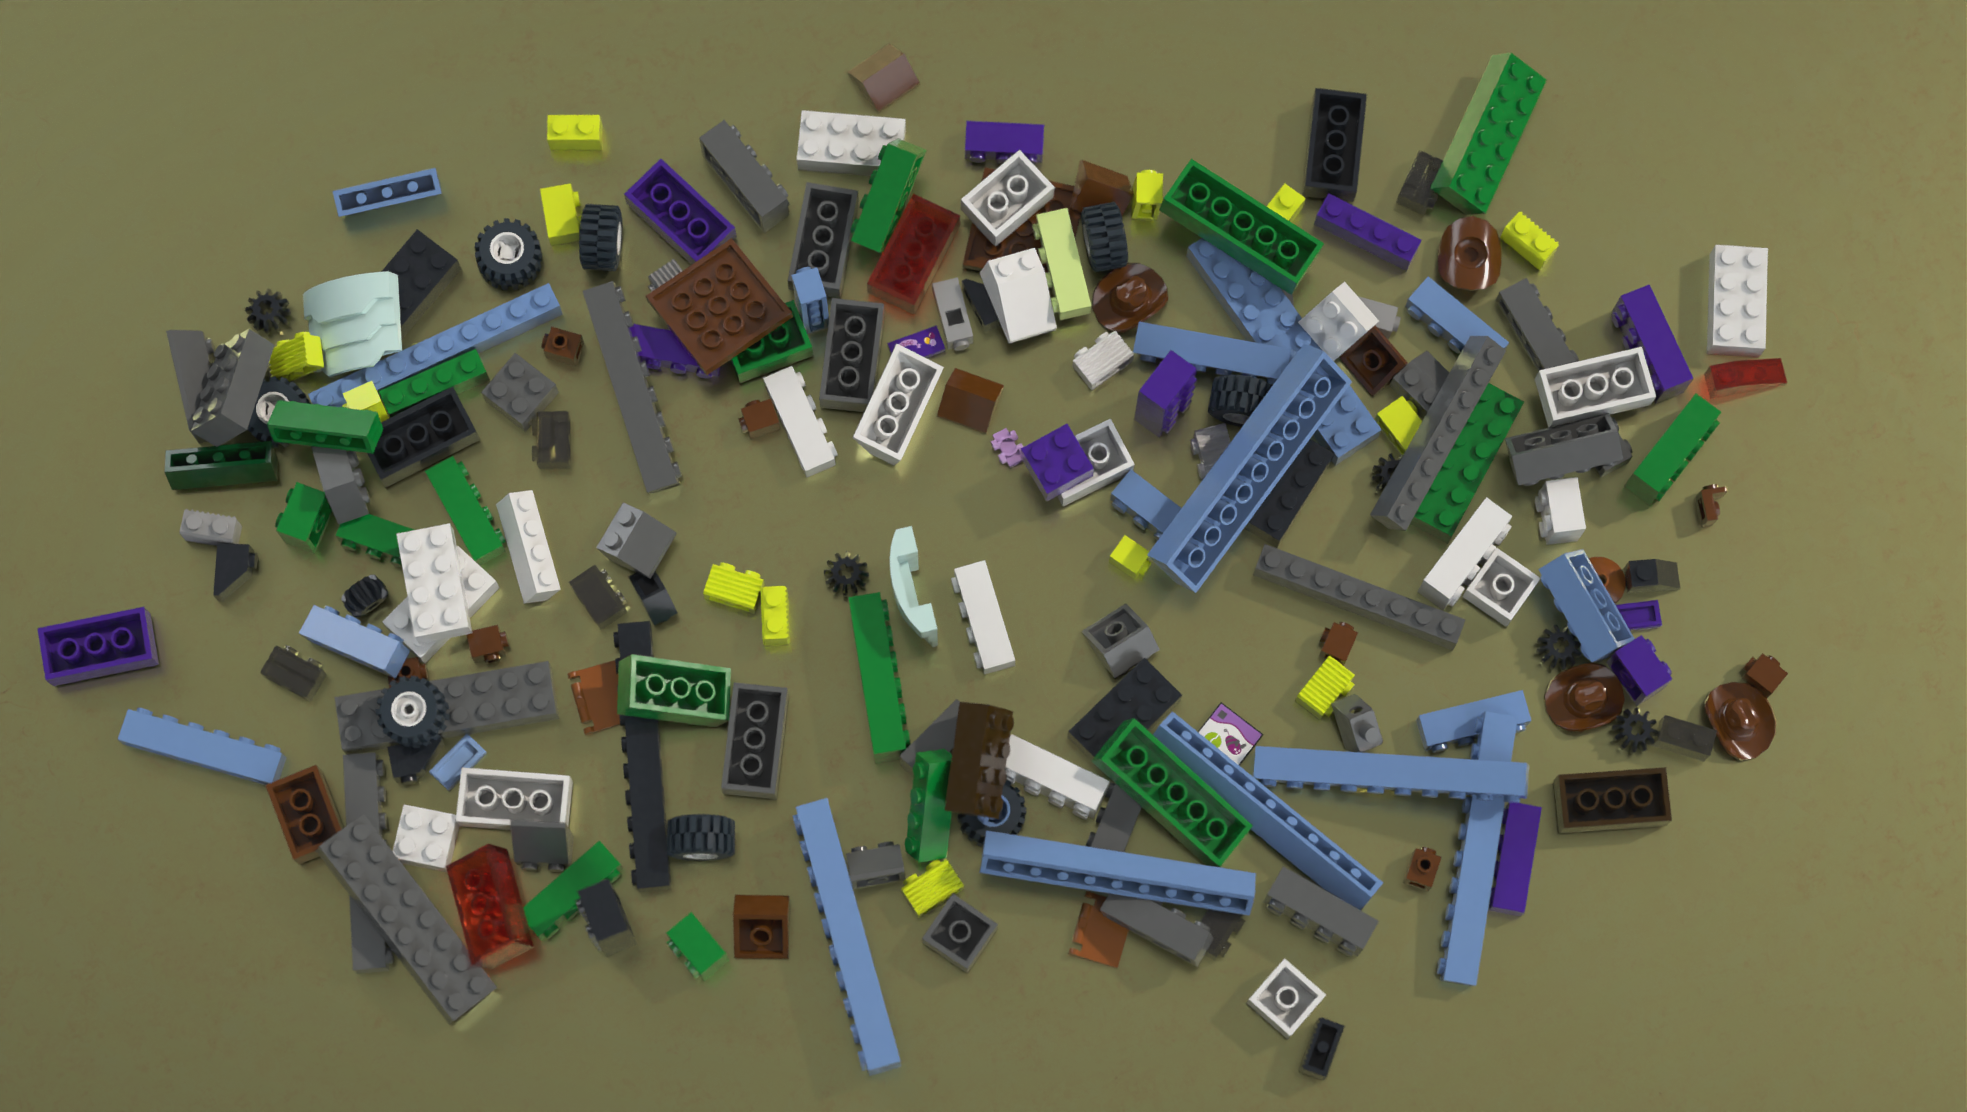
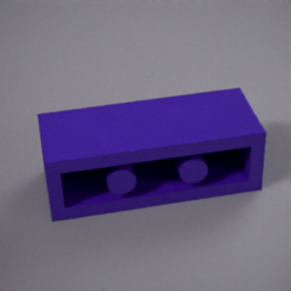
(1002, 140)

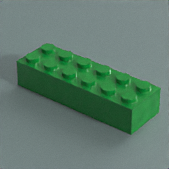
(1488, 134)
(1241, 226)
(1467, 463)
(877, 676)
(1172, 793)

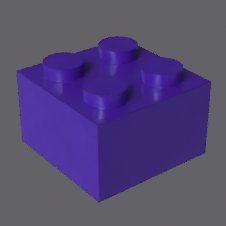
(1056, 462)
(1640, 670)

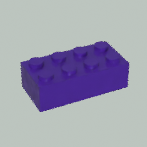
(678, 212)
(1646, 327)
(1165, 394)
(98, 646)

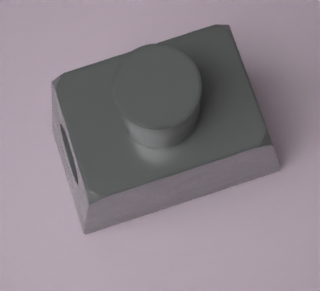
(1357, 729)

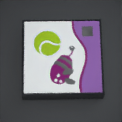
(1230, 733)

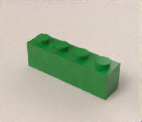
(460, 373)
(325, 426)
(465, 511)
(374, 536)
(927, 818)
(558, 898)

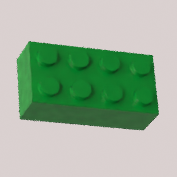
(888, 194)
(1678, 443)
(673, 690)

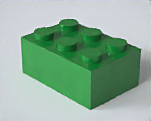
(775, 350)

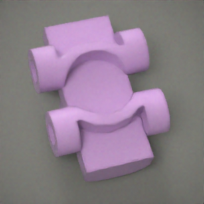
(1009, 451)

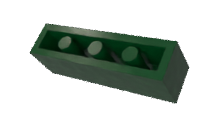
(221, 465)

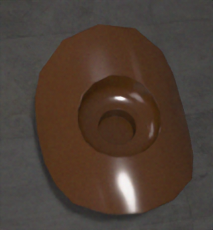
(1470, 254)
(1128, 297)
(1584, 697)
(1742, 719)

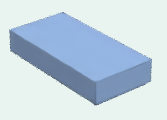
(462, 755)

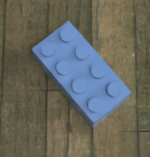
(1586, 605)

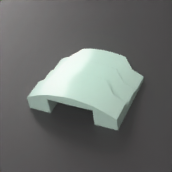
(355, 320)
(902, 562)

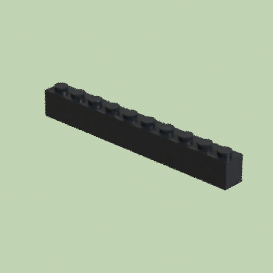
(644, 775)

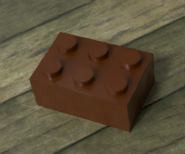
(304, 812)

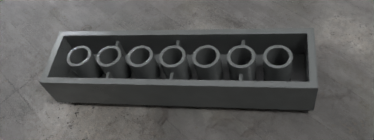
(475, 704)
(405, 918)

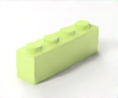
(1063, 264)

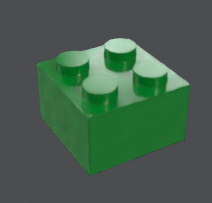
(304, 517)
(697, 946)

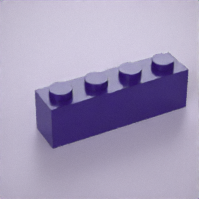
(1367, 232)
(664, 350)
(1515, 858)

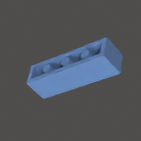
(387, 192)
(810, 299)
(1448, 316)
(1144, 503)
(355, 641)
(1458, 723)

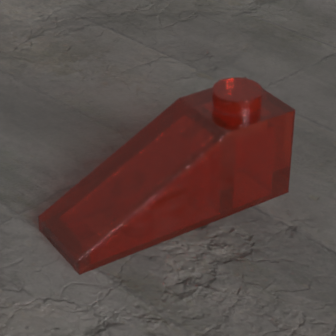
(1744, 376)

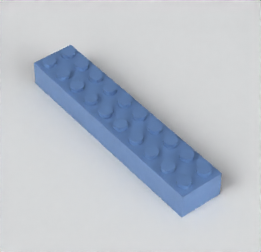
(1269, 318)
(1249, 468)
(848, 937)

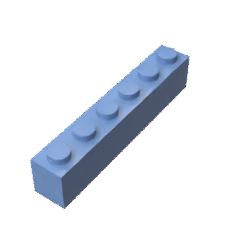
(1212, 351)
(200, 747)

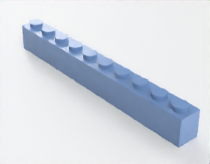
(476, 333)
(1391, 772)
(1270, 816)
(1475, 859)
(1118, 873)

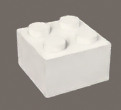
(1338, 321)
(1560, 511)
(1501, 587)
(426, 838)
(1286, 998)

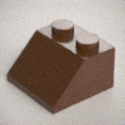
(761, 926)

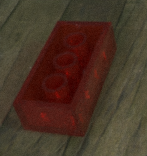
(913, 254)
(489, 906)

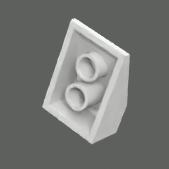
(1019, 294)

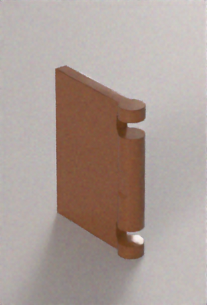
(596, 696)
(1099, 936)

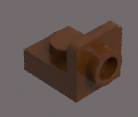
(1707, 507)

